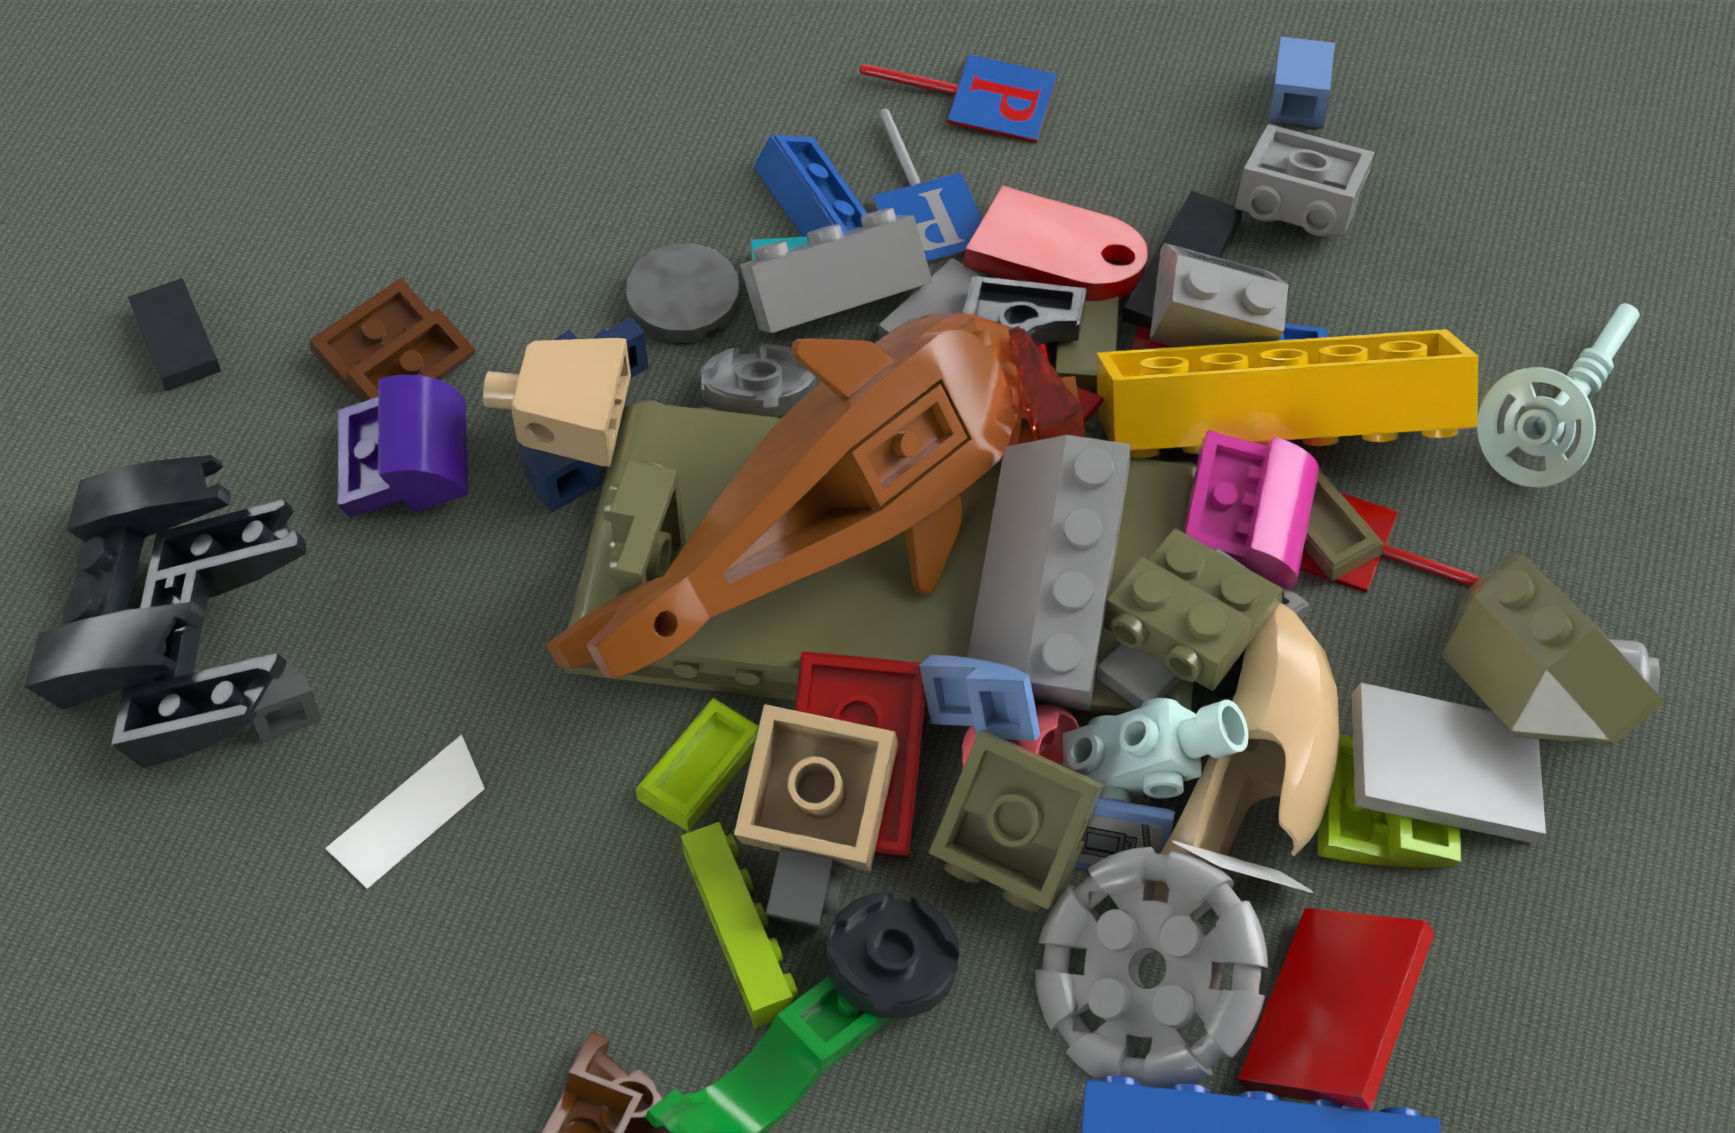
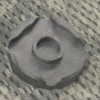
(682, 292)
(757, 382)

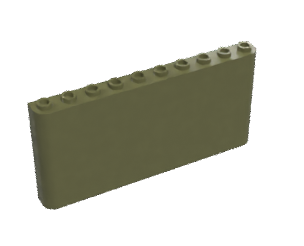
(859, 603)

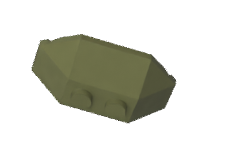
(1543, 660)

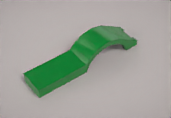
(777, 1072)

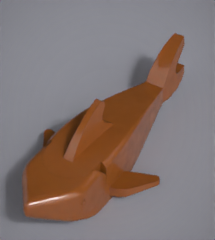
(843, 470)

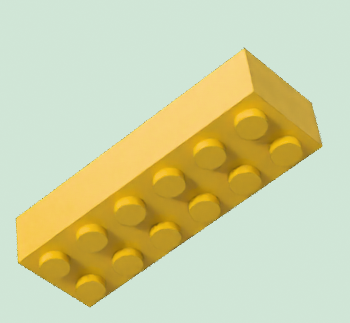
(1289, 390)

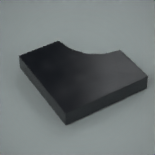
(1042, 309)

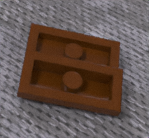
(389, 338)

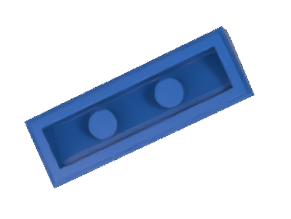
(807, 184)

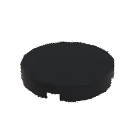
(891, 955)

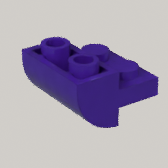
(403, 446)

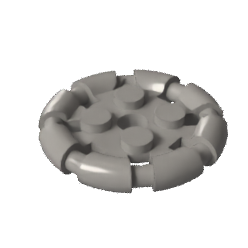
(1112, 961)

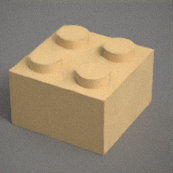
(817, 786)

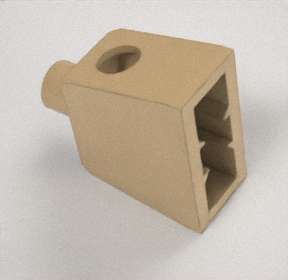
(566, 396)

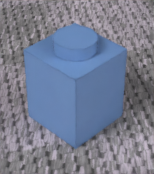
(1302, 82)

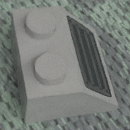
(1215, 301)

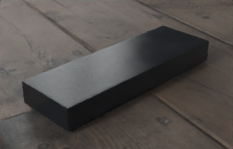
(1200, 226)

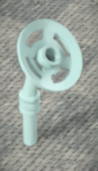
(1547, 416)

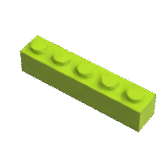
(738, 923)

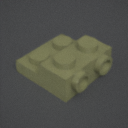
(644, 523)
(1190, 608)
(1015, 822)

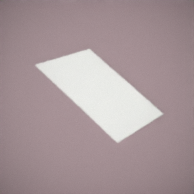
(409, 814)

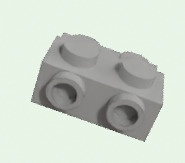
(1303, 181)

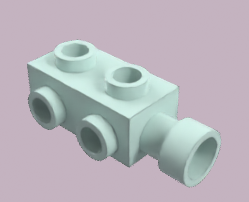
(1153, 747)

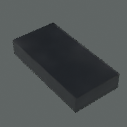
(174, 334)

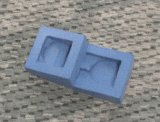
(980, 696)

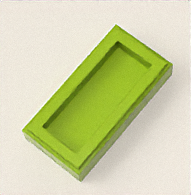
(699, 765)

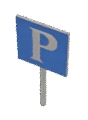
(941, 206)

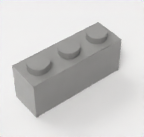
(835, 270)

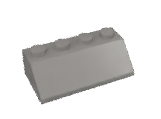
(1051, 563)

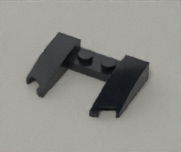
(193, 563)
(100, 640)

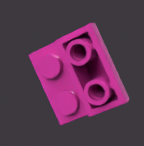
(1253, 503)

